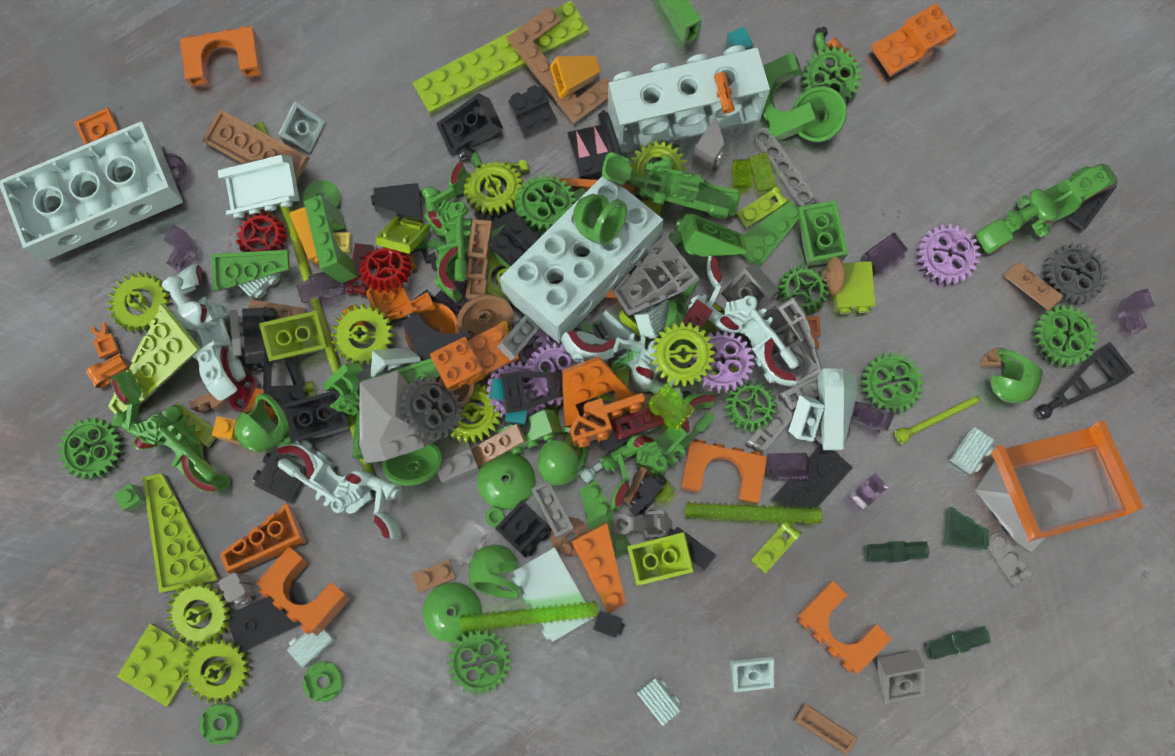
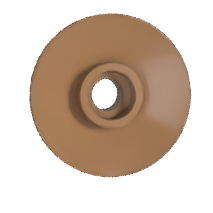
(834, 275)

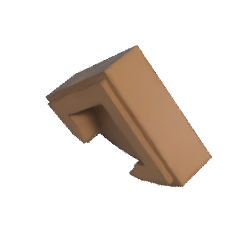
(990, 359)

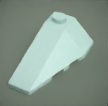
(838, 394)

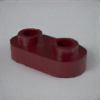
(243, 393)

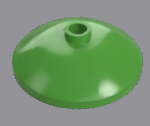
(827, 103)
(414, 466)
(510, 493)
(446, 596)

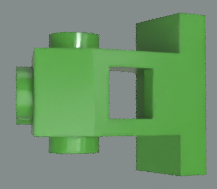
(348, 385)

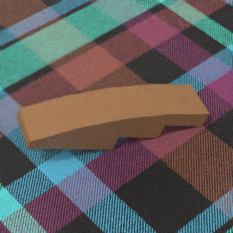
(479, 258)

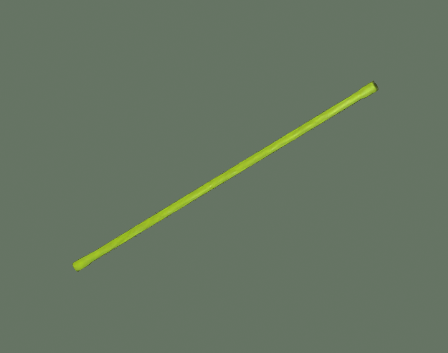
(315, 304)

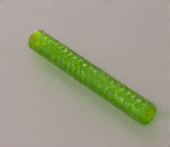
(754, 513)
(529, 616)

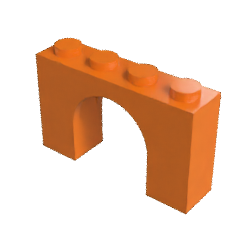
(198, 48)
(751, 467)
(314, 615)
(816, 617)

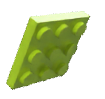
(157, 665)

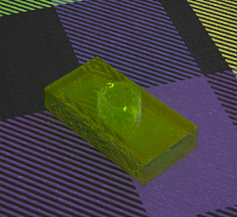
(762, 172)

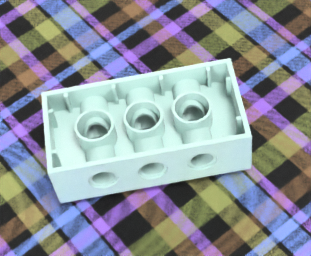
(683, 99)
(90, 192)
(584, 279)

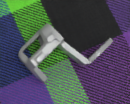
(649, 524)

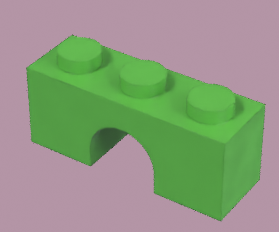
(543, 426)

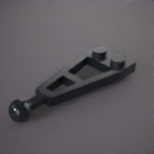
(1112, 363)
(514, 392)
(285, 393)

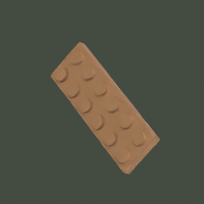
(248, 143)

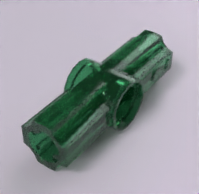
(897, 551)
(958, 642)

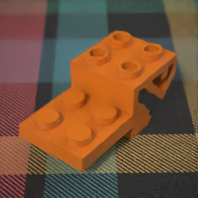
(914, 40)
(471, 359)
(599, 426)

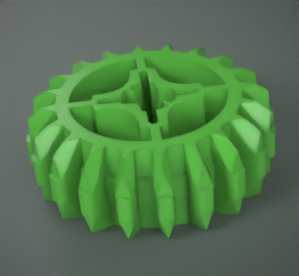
(816, 281)
(755, 389)

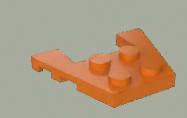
(398, 303)
(589, 381)

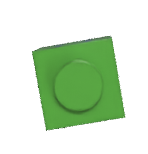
(130, 498)

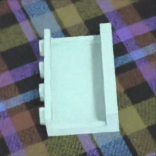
(260, 185)
(546, 584)

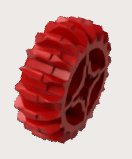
(248, 242)
(386, 275)

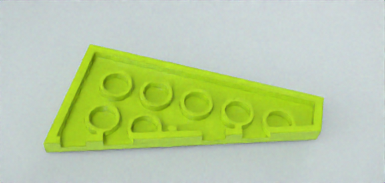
(159, 355)
(175, 546)

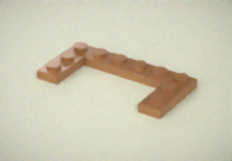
(523, 43)

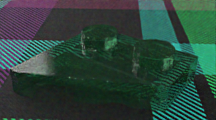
(964, 532)

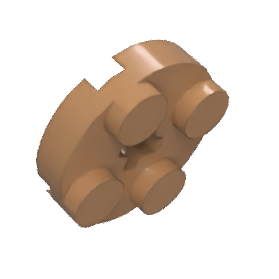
(566, 547)

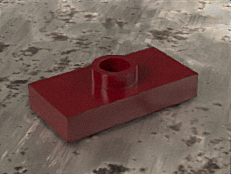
(697, 315)

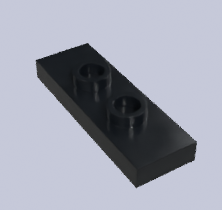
(1089, 209)

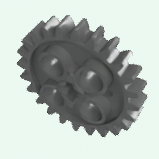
(1076, 272)
(420, 418)

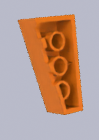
(265, 541)
(598, 558)

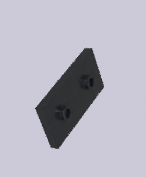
(826, 473)
(263, 620)

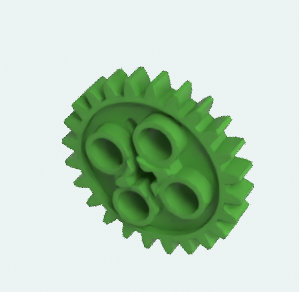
(841, 62)
(530, 210)
(1048, 330)
(887, 366)
(95, 464)
(484, 679)

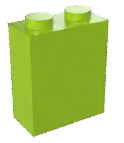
(857, 289)

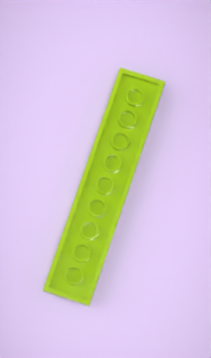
(492, 62)

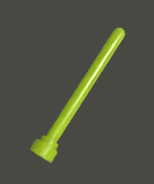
(904, 434)

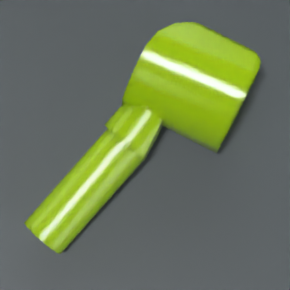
(522, 165)

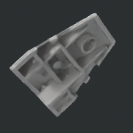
(655, 278)
(794, 332)
(381, 424)
(997, 499)

